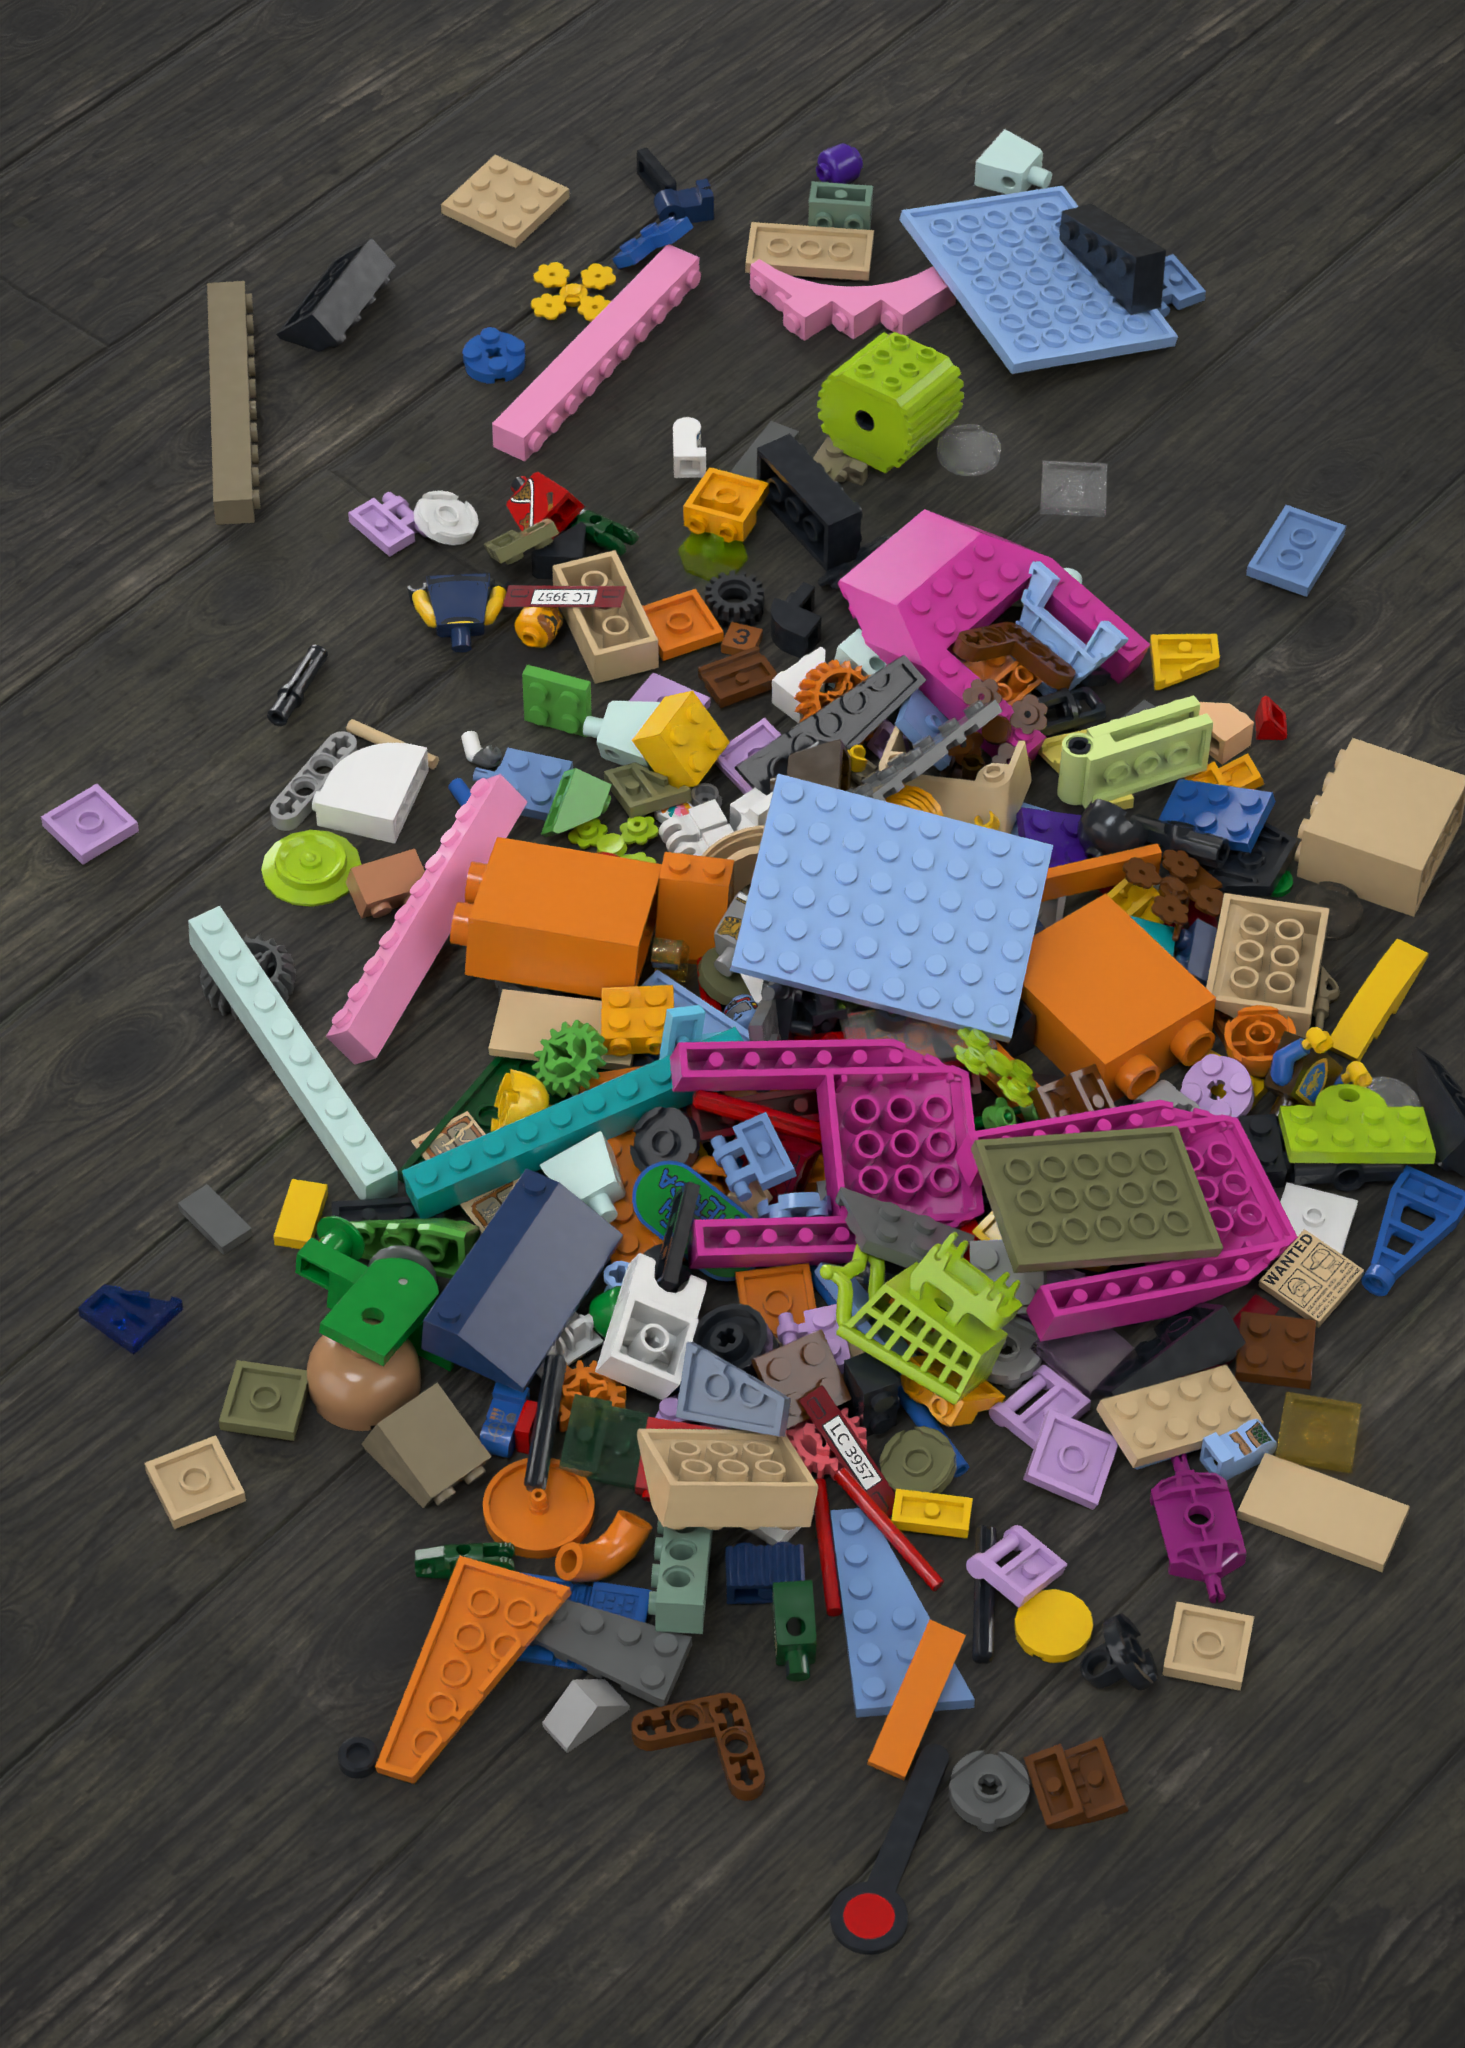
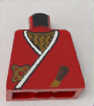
(542, 499)

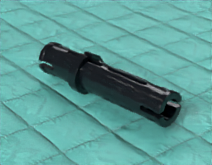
(292, 694)

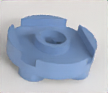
(796, 1205)

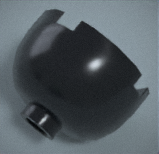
(1106, 831)

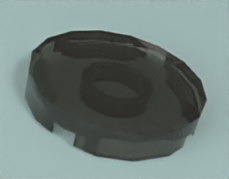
(1343, 906)

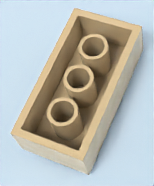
(610, 639)

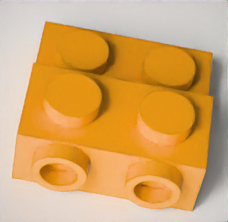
(724, 505)
(634, 1018)
(951, 1415)

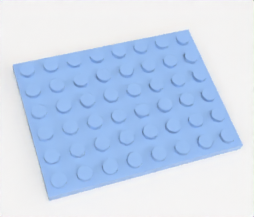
(1026, 285)
(892, 908)

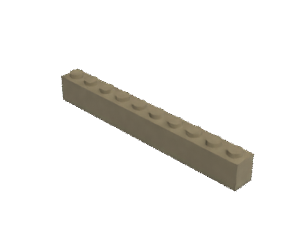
(231, 403)

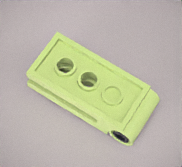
(1135, 753)

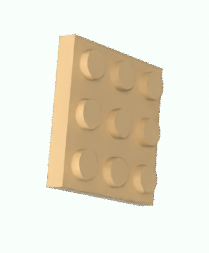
(505, 201)

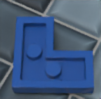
(652, 237)

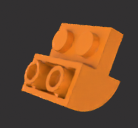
(1011, 676)

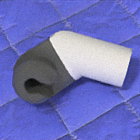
(476, 754)

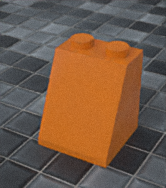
(693, 899)

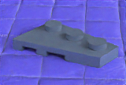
(728, 1396)

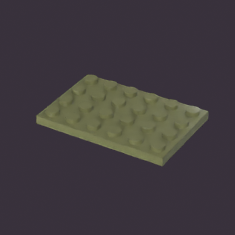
(1096, 1199)

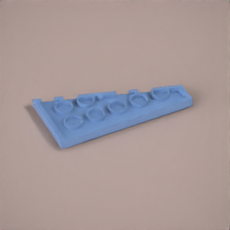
(880, 1618)

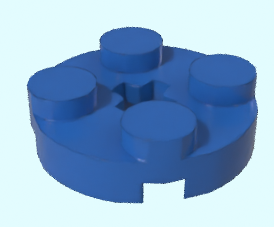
(494, 343)

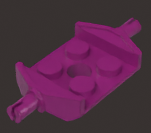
(1197, 1550)

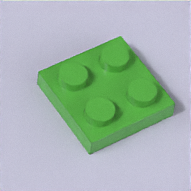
(556, 700)

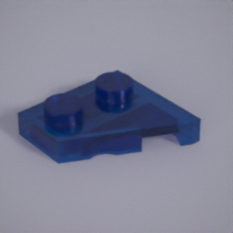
(128, 1316)

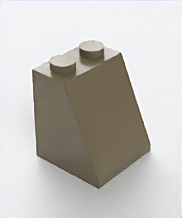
(428, 1447)

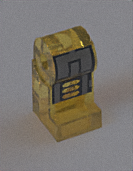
(670, 958)

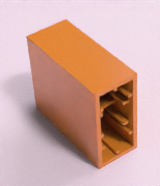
(557, 917)
(1114, 1000)

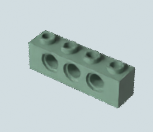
(680, 1579)

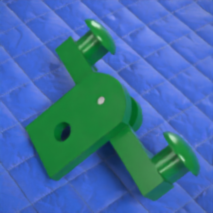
(388, 1290)

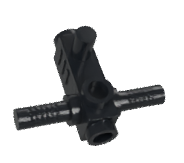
(787, 1008)

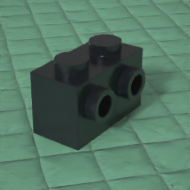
(872, 1392)

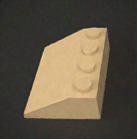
(1268, 957)
(726, 1479)

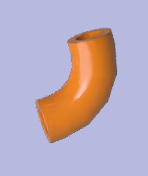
(607, 1553)

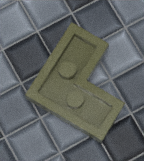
(511, 545)

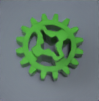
(570, 1058)

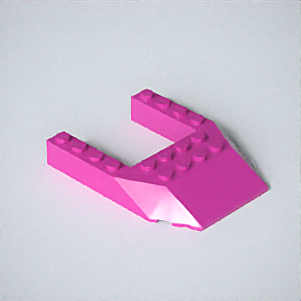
(957, 578)
(884, 1128)
(1238, 1198)

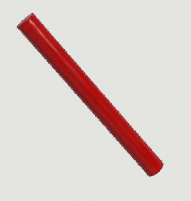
(889, 1529)
(826, 1550)

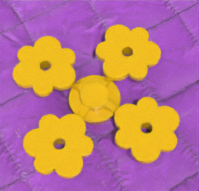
(572, 294)

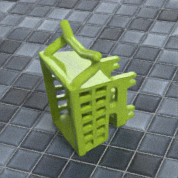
(972, 1318)

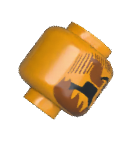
(538, 625)

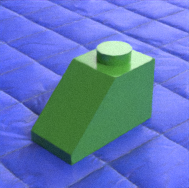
(577, 800)

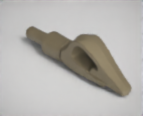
(1324, 997)

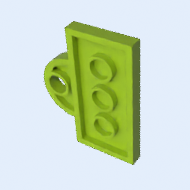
(1355, 1130)

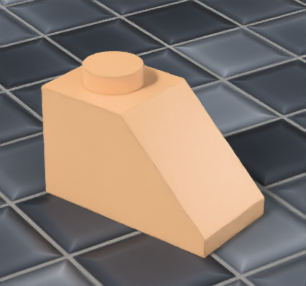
(1230, 730)

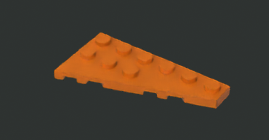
(472, 1643)

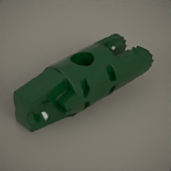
(605, 532)
(441, 1560)

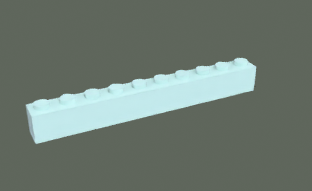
(292, 1056)

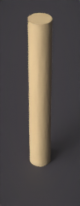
(378, 737)

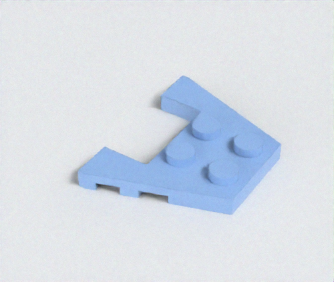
(1057, 637)

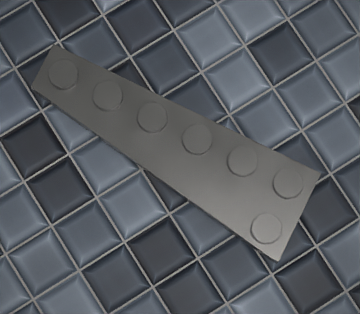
(618, 1649)

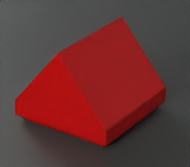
(1270, 721)

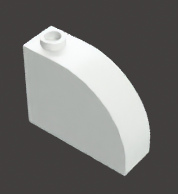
(372, 790)

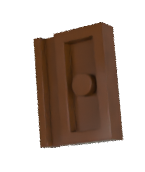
(737, 676)

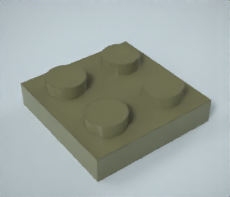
(264, 1400)

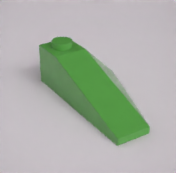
(439, 1239)

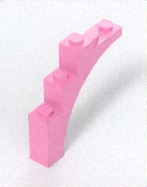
(853, 310)

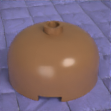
(357, 1390)

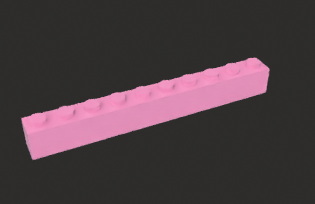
(595, 353)
(423, 922)

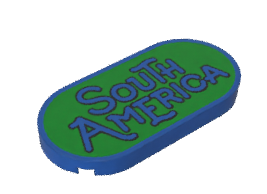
(654, 1197)

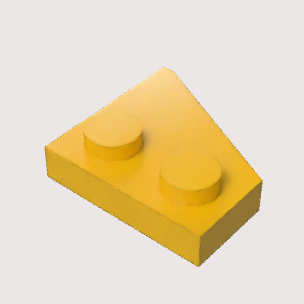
(1182, 657)

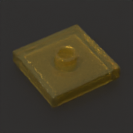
(1318, 1432)

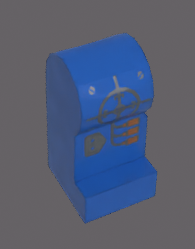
(500, 1423)

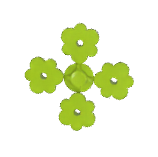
(634, 830)
(981, 1056)

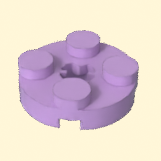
(1220, 1070)

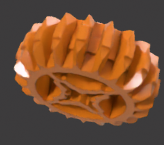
(844, 679)

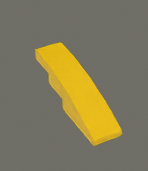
(1377, 1000)

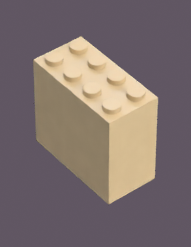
(1381, 825)

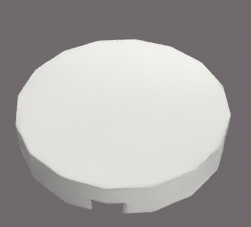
(445, 518)

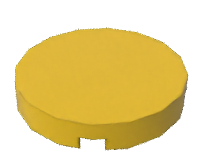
(1054, 1626)

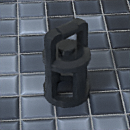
(1070, 711)

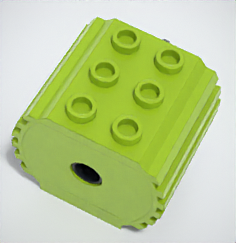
(890, 400)

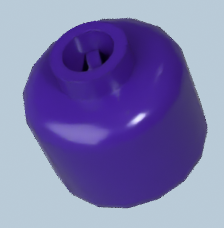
(839, 164)

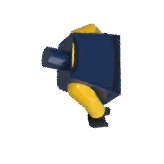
(459, 605)

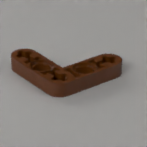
(1014, 640)
(711, 1724)

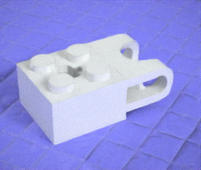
(650, 1330)

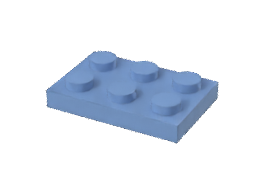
(1296, 550)

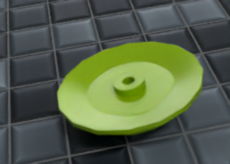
(309, 867)

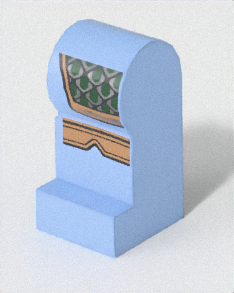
(1237, 1449)

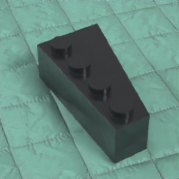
(1116, 256)

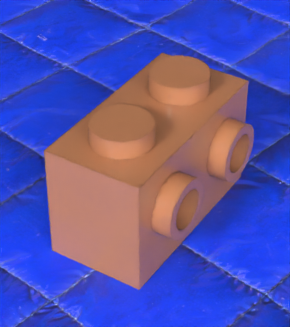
(384, 883)

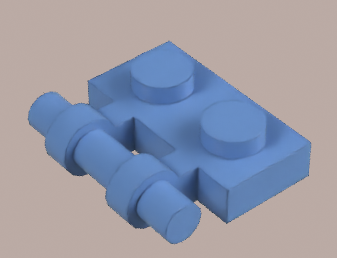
(1179, 287)
(763, 1151)

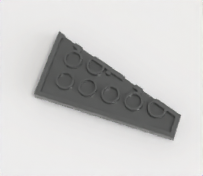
(926, 752)

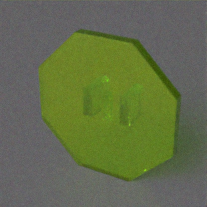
(709, 555)

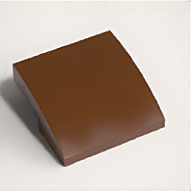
(1072, 1094)
(1075, 1784)

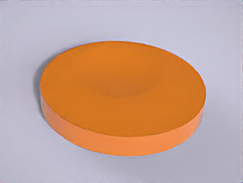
(538, 1519)

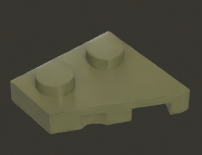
(643, 791)

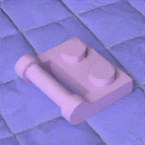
(1060, 1398)
(1025, 1573)

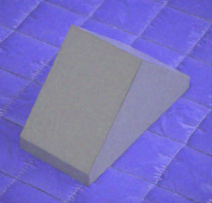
(583, 1711)

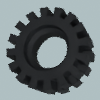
(735, 587)

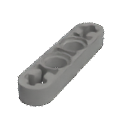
(310, 779)

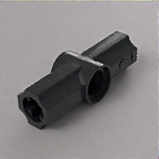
(1178, 835)
(1343, 1175)

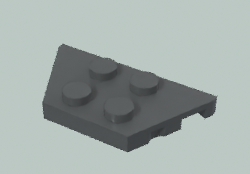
(893, 1232)

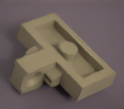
(840, 465)

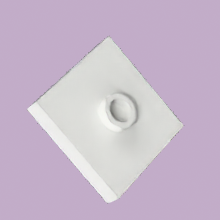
(1319, 1213)

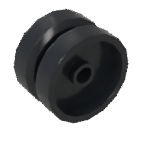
(735, 1335)

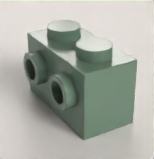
(840, 205)

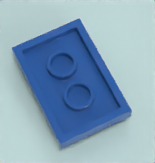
(1220, 810)

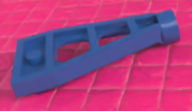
(1424, 1195)

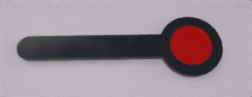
(871, 1913)

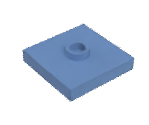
(921, 718)

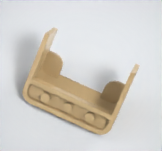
(995, 789)

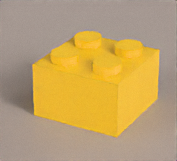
(681, 740)

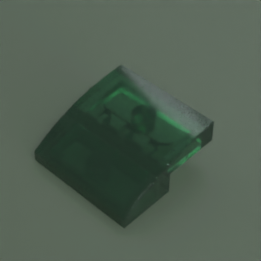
(603, 1442)

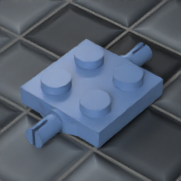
(532, 776)

